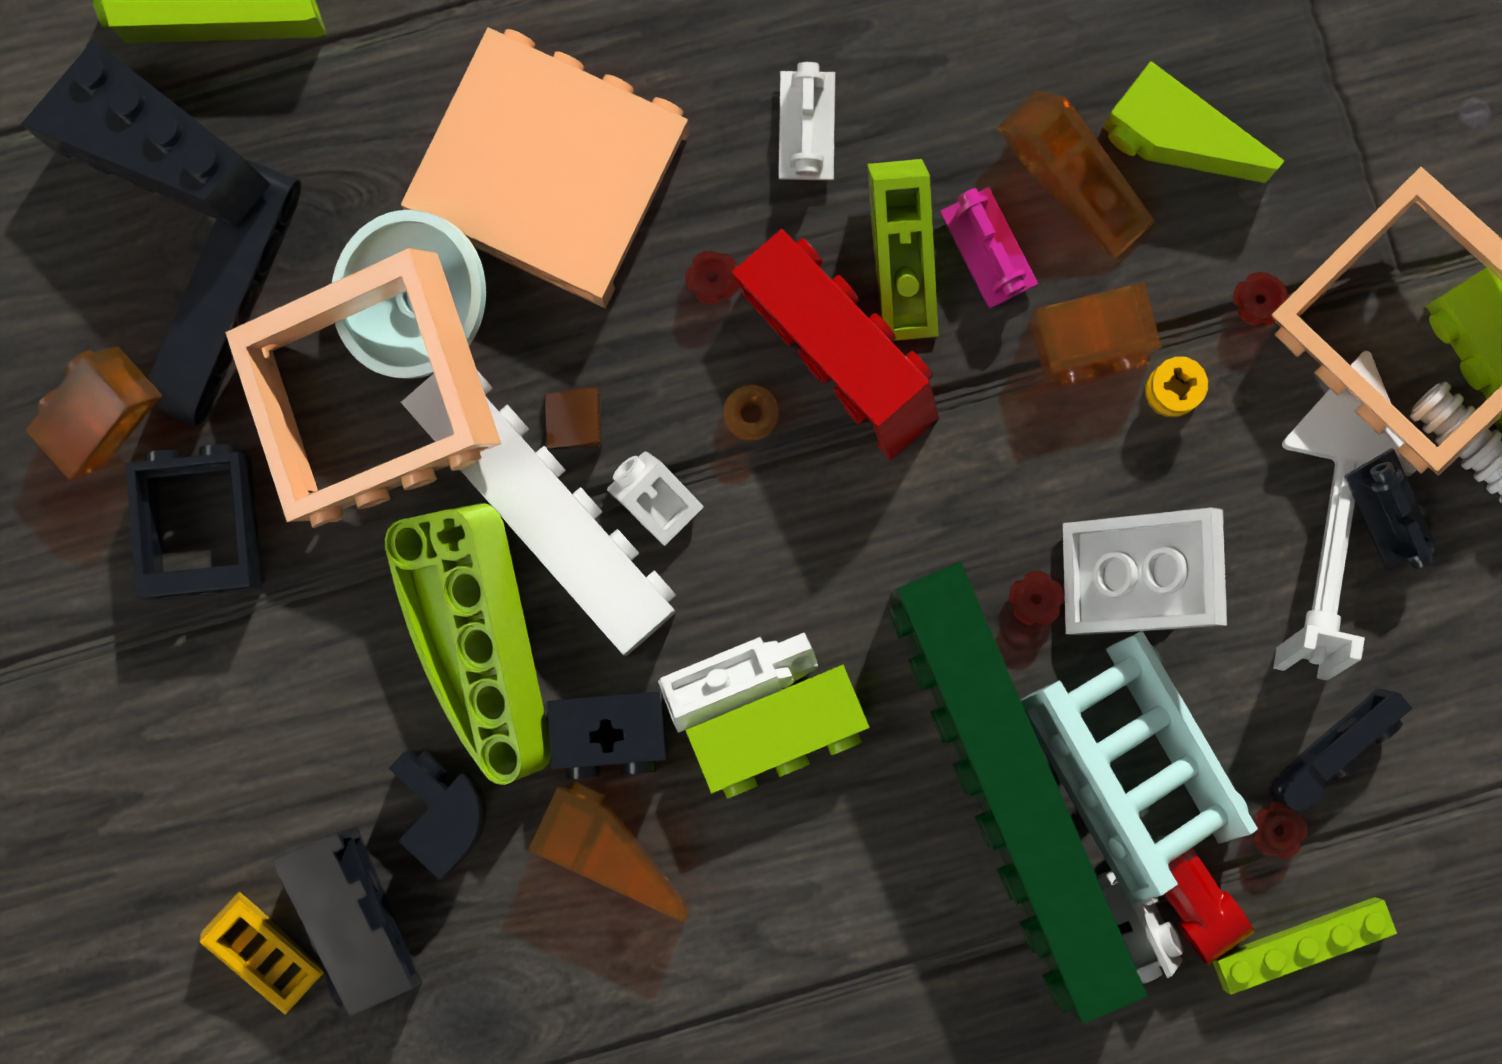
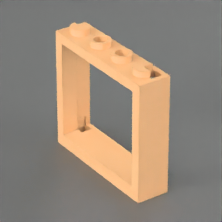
(450, 357)
(1339, 375)

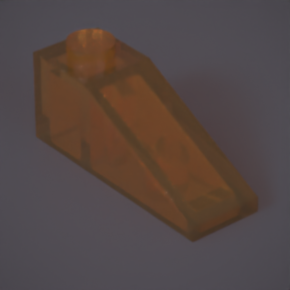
(1076, 170)
(599, 846)

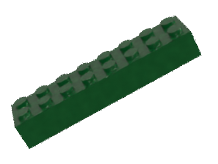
(1017, 794)

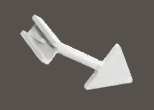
(1338, 434)

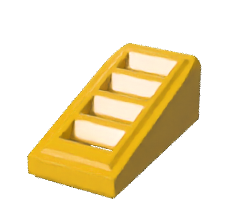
(230, 955)

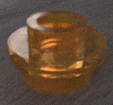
(751, 395)

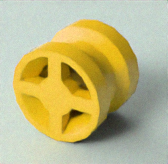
(1164, 390)

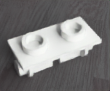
(806, 123)
(1151, 940)

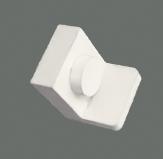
(654, 496)

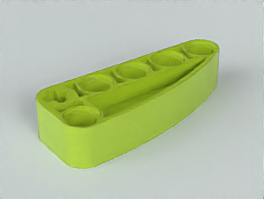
(436, 576)

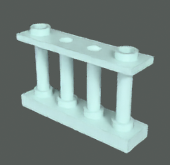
(1096, 792)

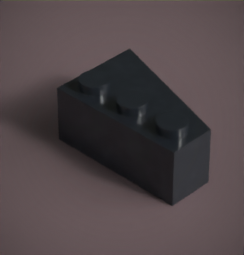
(348, 920)

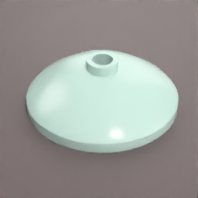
(388, 334)

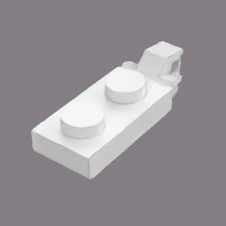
(735, 679)

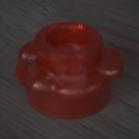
(702, 266)
(1259, 284)
(1050, 592)
(1294, 831)

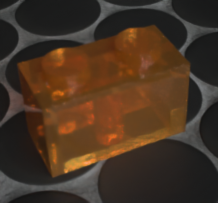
(1095, 334)
(92, 411)

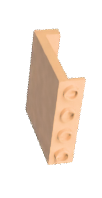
(547, 163)

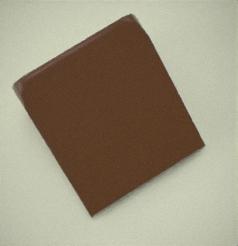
(573, 419)

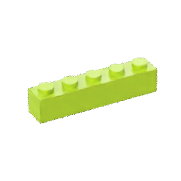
(1304, 945)

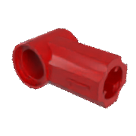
(1207, 915)

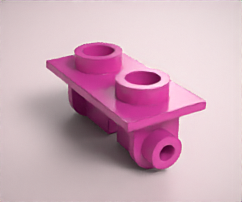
(988, 246)

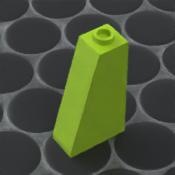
(209, 19)

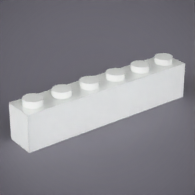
(557, 524)

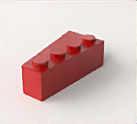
(839, 340)

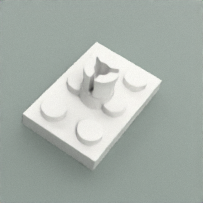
(1145, 572)

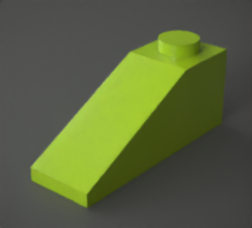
(1180, 129)
(904, 247)

